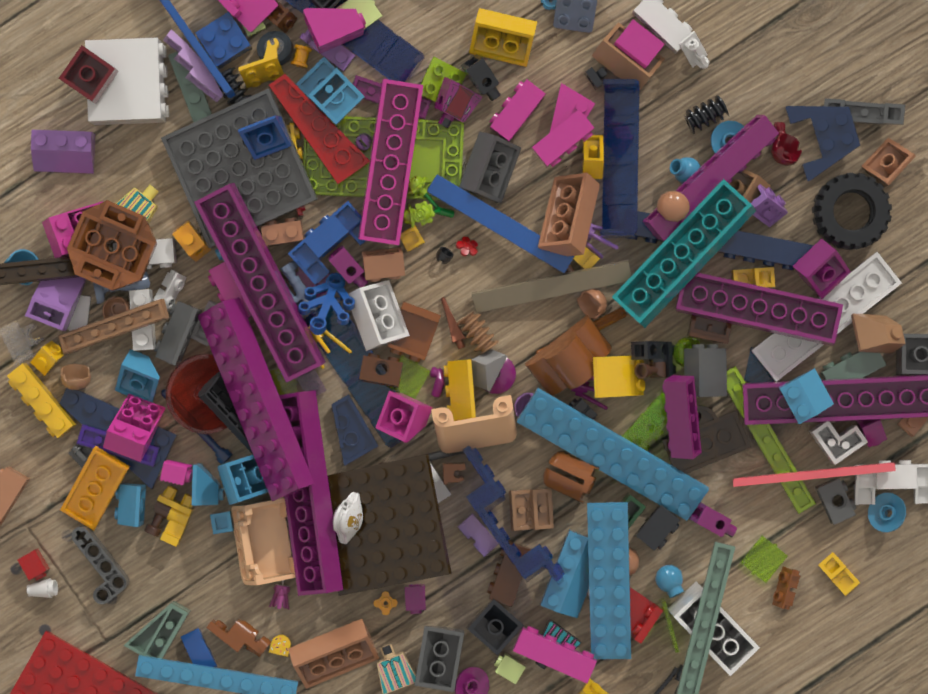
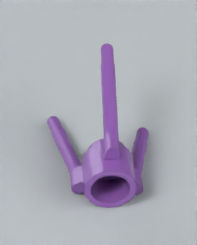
(591, 235)

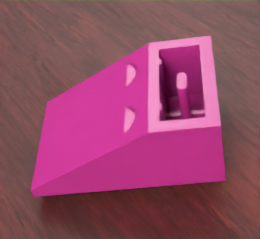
(61, 229)
(133, 427)

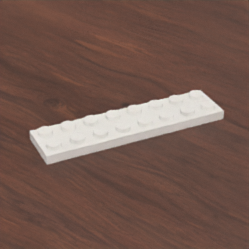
(856, 292)

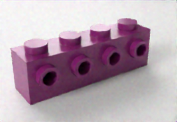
(682, 417)

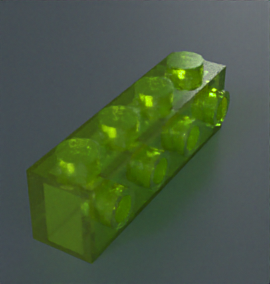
(648, 424)

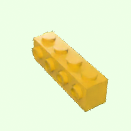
(42, 400)

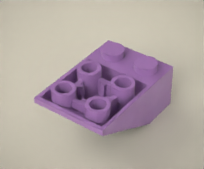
(56, 301)

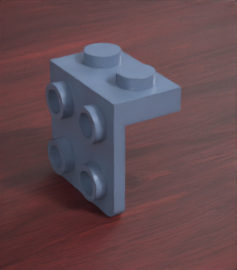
(575, 15)

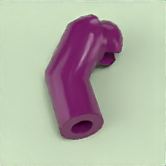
(439, 381)

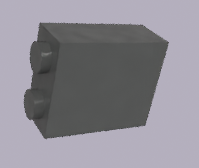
(708, 368)

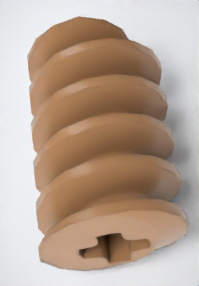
(477, 332)

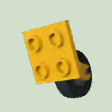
(274, 51)

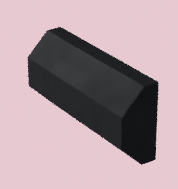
(218, 400)

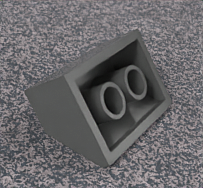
(490, 167)
(177, 333)
(439, 658)

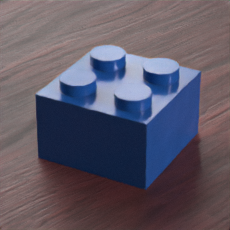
(223, 40)

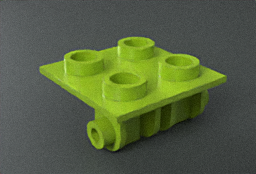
(434, 77)

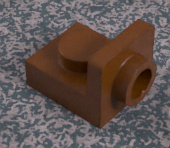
(282, 18)

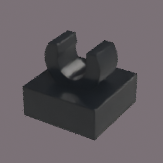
(595, 77)

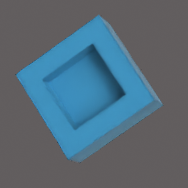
(221, 522)

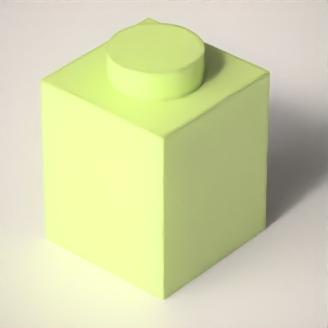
(509, 667)

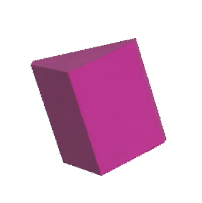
(639, 44)

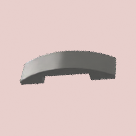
(871, 112)

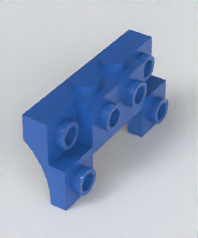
(324, 239)

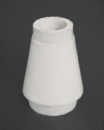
(45, 588)

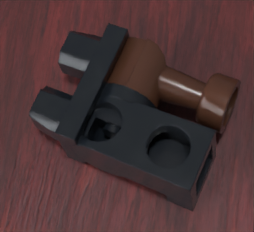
(660, 359)

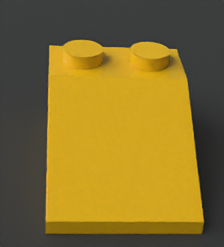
(616, 377)

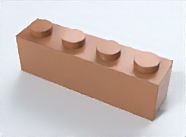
(11, 486)

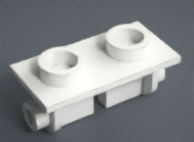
(694, 51)
(174, 284)

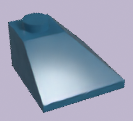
(138, 376)
(205, 487)

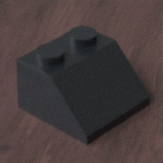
(494, 626)

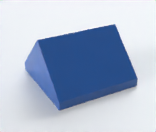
(265, 137)

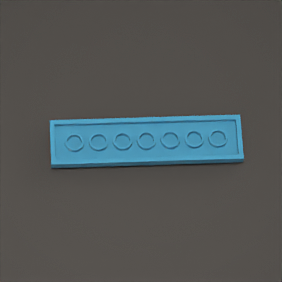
(609, 580)

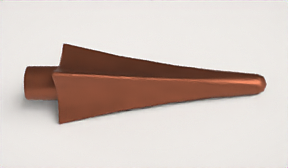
(456, 333)

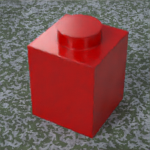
(34, 565)

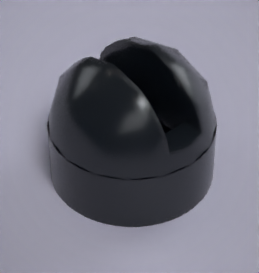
(444, 255)

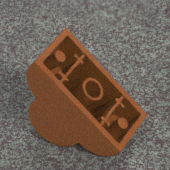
(569, 358)

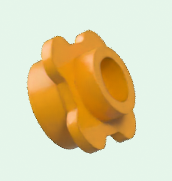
(380, 603)

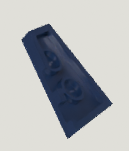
(352, 430)

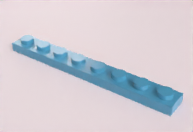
(212, 677)

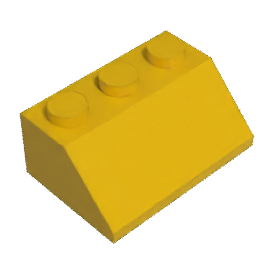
(502, 37)
(460, 389)

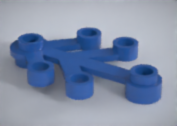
(334, 283)

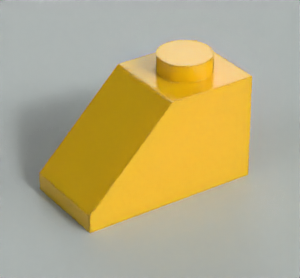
(593, 156)

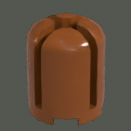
(565, 484)

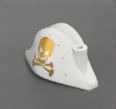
(348, 518)

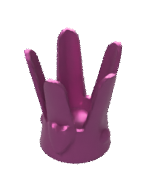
(280, 596)

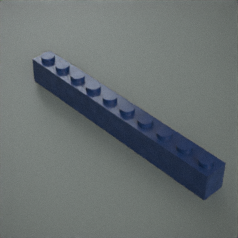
(746, 245)

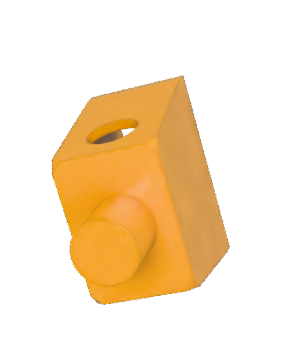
(191, 241)

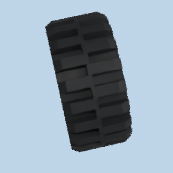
(878, 206)

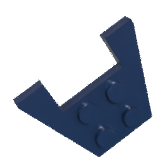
(834, 133)

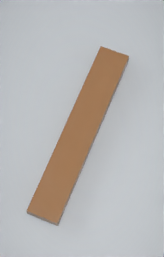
(113, 326)

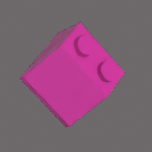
(403, 416)

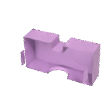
(483, 539)

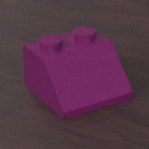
(822, 268)

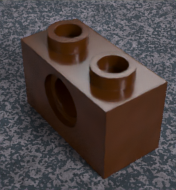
(390, 378)

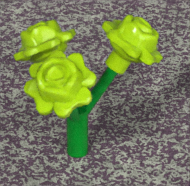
(423, 211)

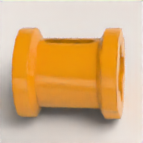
(301, 56)

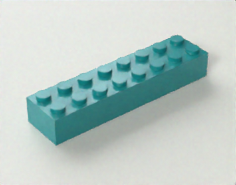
(684, 253)

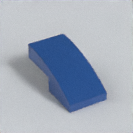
(198, 649)

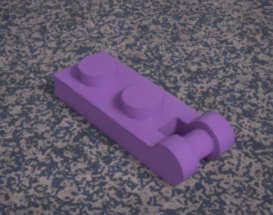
(338, 56)

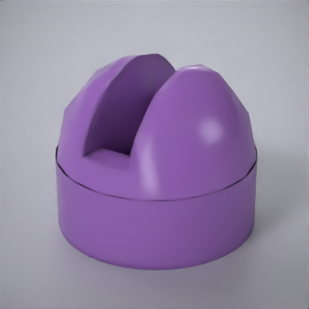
(366, 139)

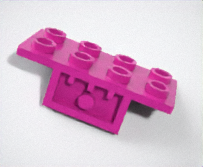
(250, 12)

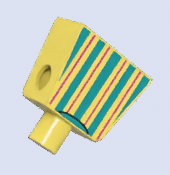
(141, 202)

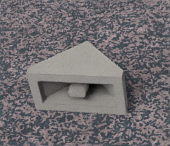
(486, 368)

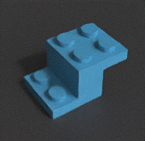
(330, 90)

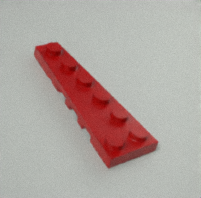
(326, 140)

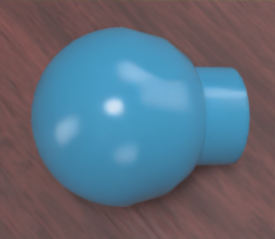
(684, 168)
(669, 580)

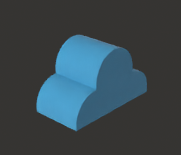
(241, 479)

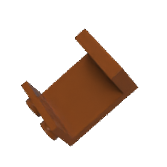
(421, 328)

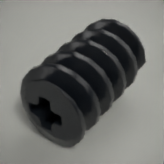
(231, 79)
(706, 113)

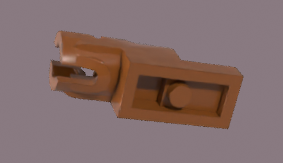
(240, 634)

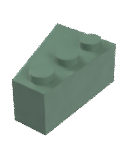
(160, 632)

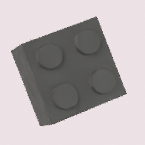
(913, 356)

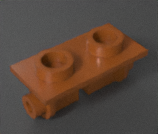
(787, 579)

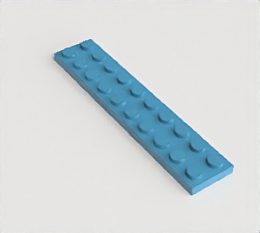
(612, 454)

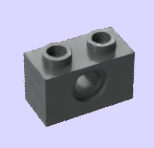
(826, 493)

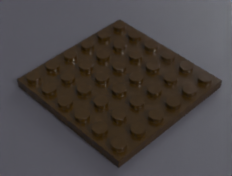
(400, 525)

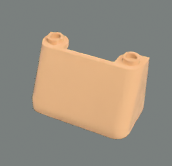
(478, 431)
(262, 542)

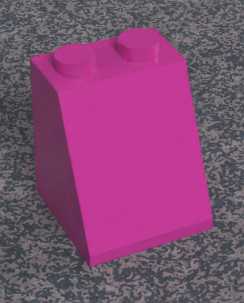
(333, 26)

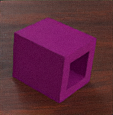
(872, 431)
(415, 598)

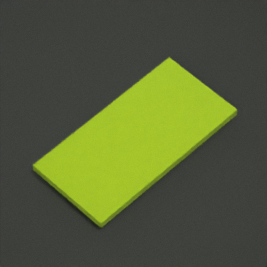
(435, 152)

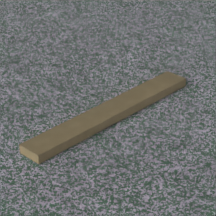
(551, 286)

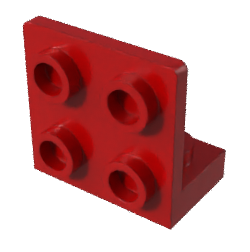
(643, 615)

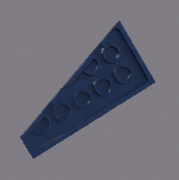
(100, 414)

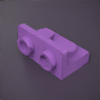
(769, 206)

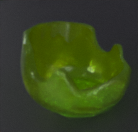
(684, 343)

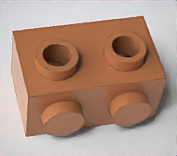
(282, 233)
(383, 264)

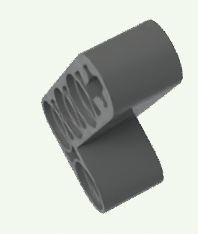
(97, 561)

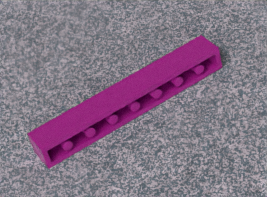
(722, 165)

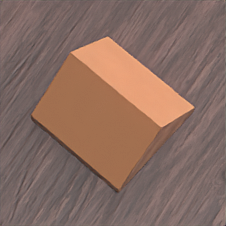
(888, 162)

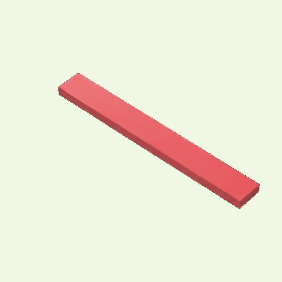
(814, 474)

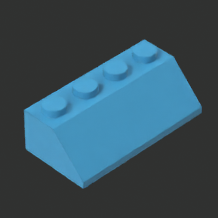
(570, 594)

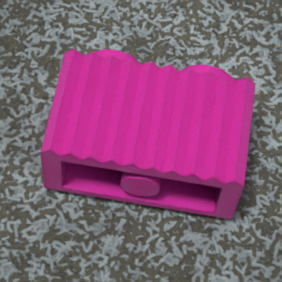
(176, 472)

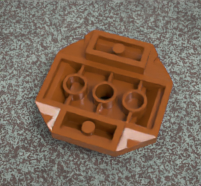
(91, 242)

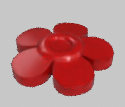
(467, 246)

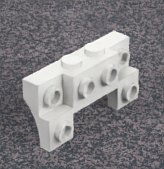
(905, 477)

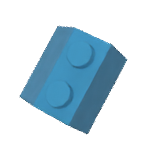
(806, 396)
(131, 504)

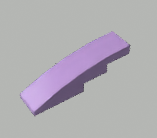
(198, 74)

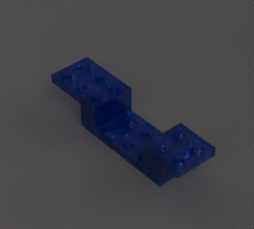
(487, 498)

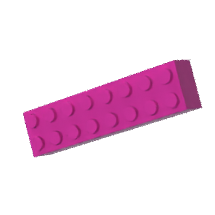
(390, 162)

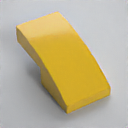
(758, 276)
(839, 574)

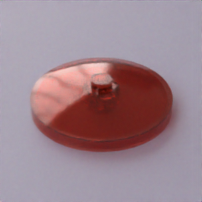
(183, 395)

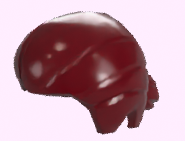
(785, 147)

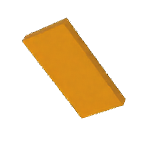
(94, 488)

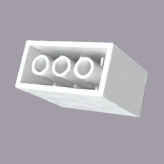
(139, 86)
(729, 644)

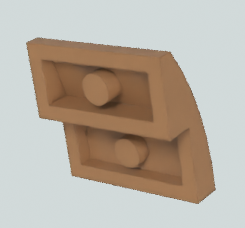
(531, 509)

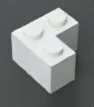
(837, 446)

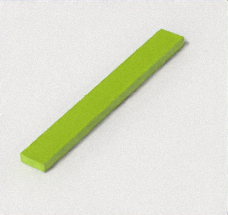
(770, 447)

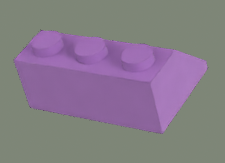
(63, 151)

